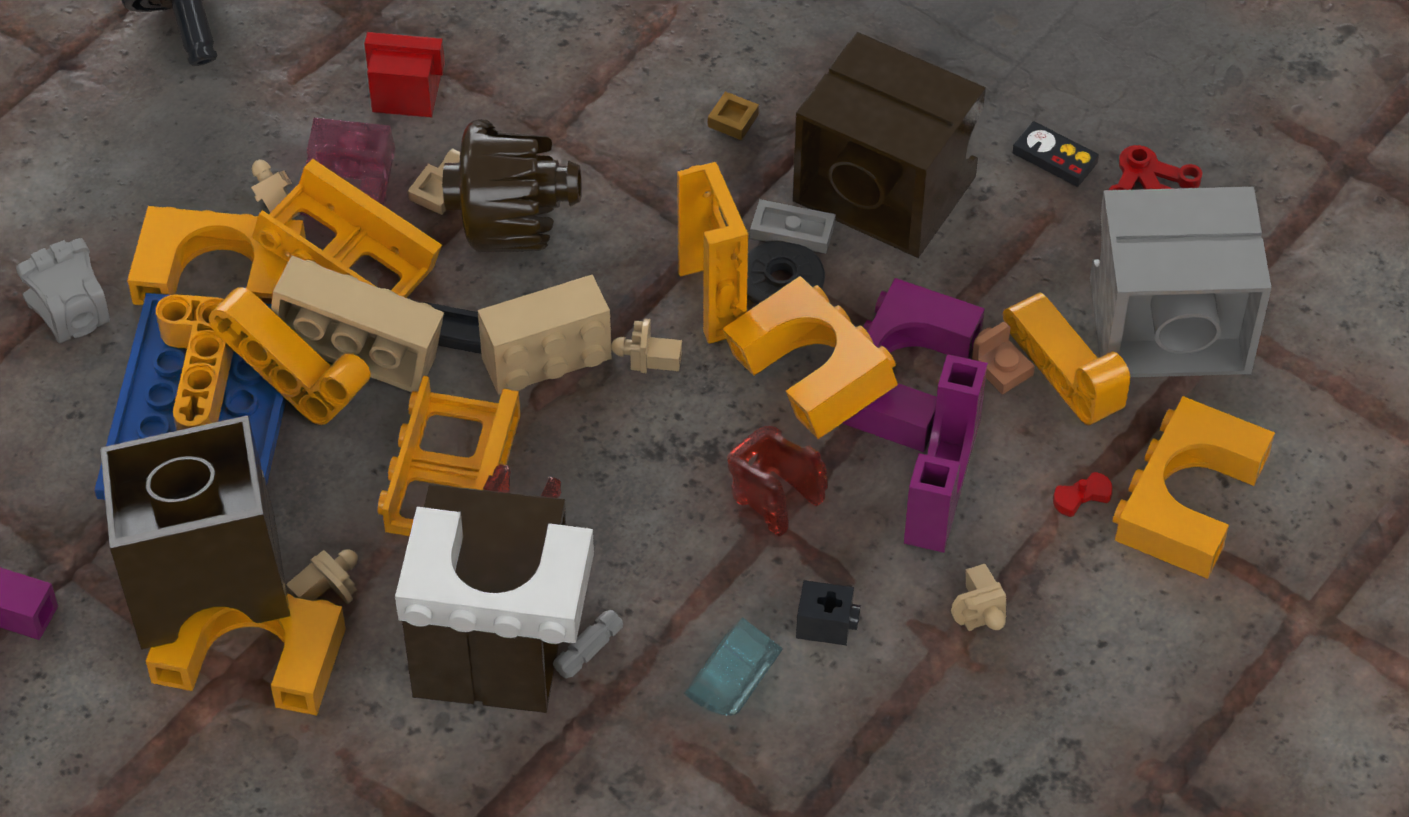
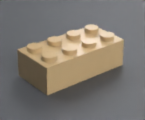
(349, 316)

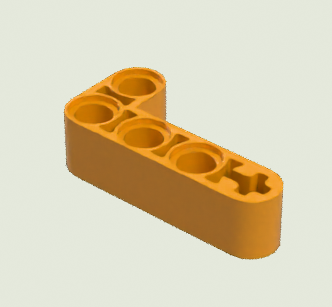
(286, 359)
(207, 362)
(1086, 383)

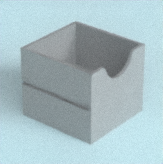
(1181, 280)

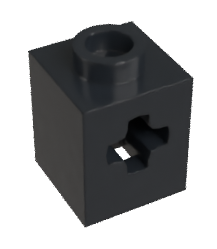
(826, 613)

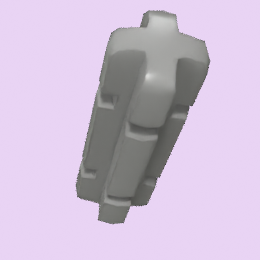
(588, 644)

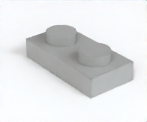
(793, 225)

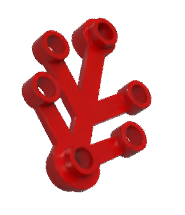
(1142, 166)

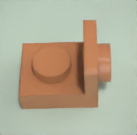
(1006, 364)

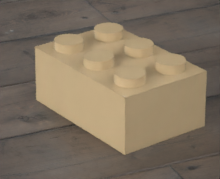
(545, 334)

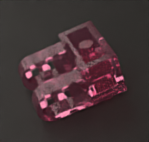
(354, 152)

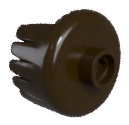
(504, 186)

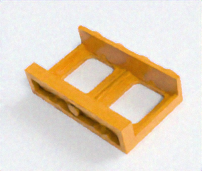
(360, 229)
(712, 246)
(472, 472)

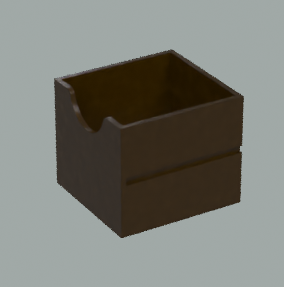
(886, 144)
(192, 528)
(497, 554)

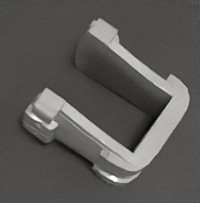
(64, 289)

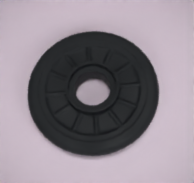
(780, 256)

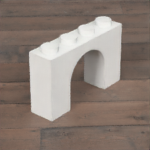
(542, 608)

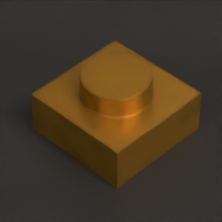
(733, 115)

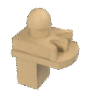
(270, 187)
(647, 350)
(323, 574)
(983, 603)

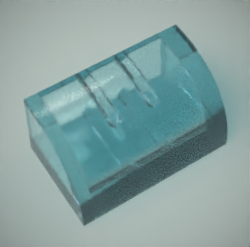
(733, 669)

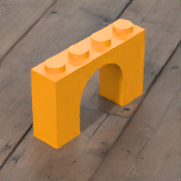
(177, 236)
(803, 317)
(1191, 438)
(310, 650)

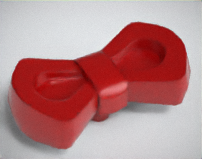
(1069, 498)

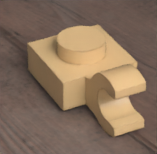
(428, 187)

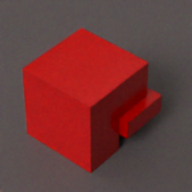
(403, 73)

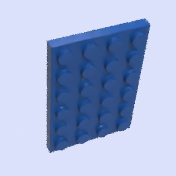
(152, 387)

